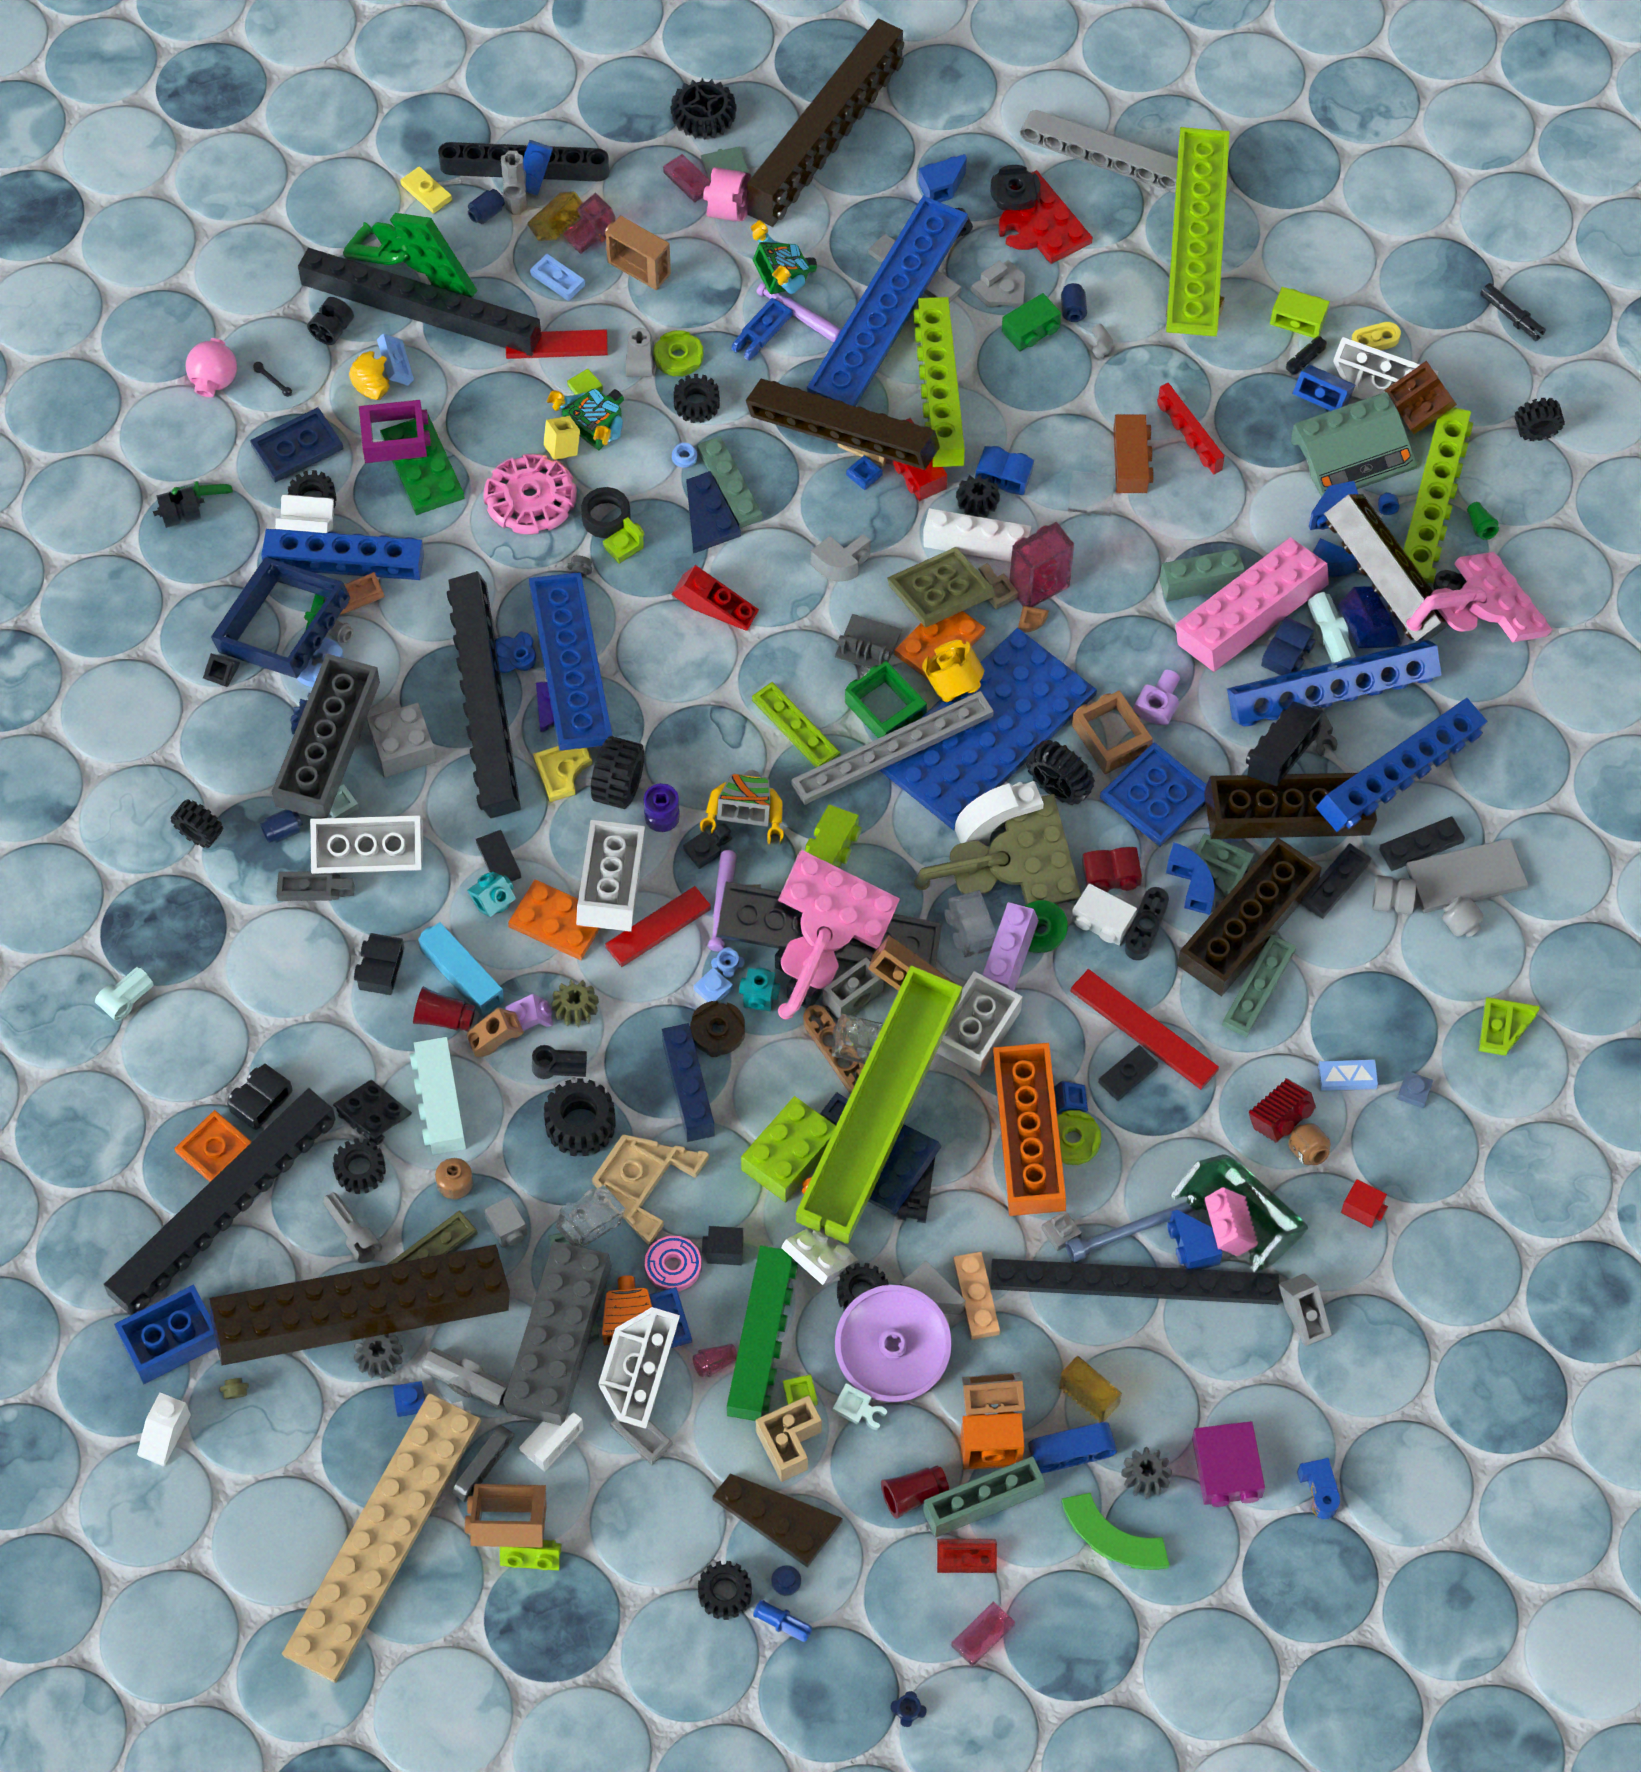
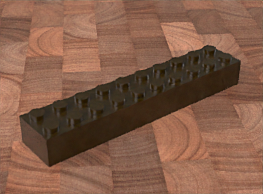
(825, 123)
(359, 1304)

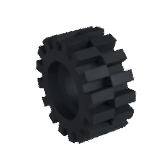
(696, 386)
(1539, 419)
(313, 482)
(196, 823)
(354, 1151)
(857, 1275)
(724, 1607)

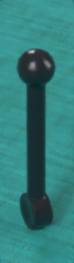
(259, 368)

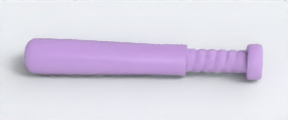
(808, 317)
(725, 873)

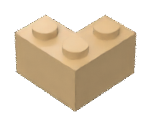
(782, 1433)

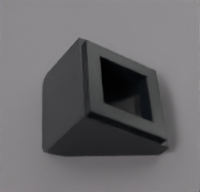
(220, 669)

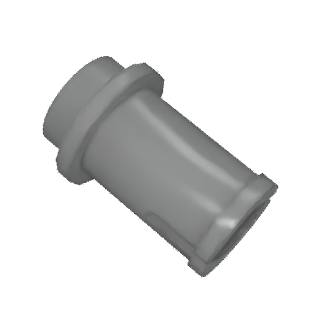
(341, 631)

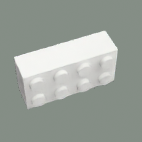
(610, 875)

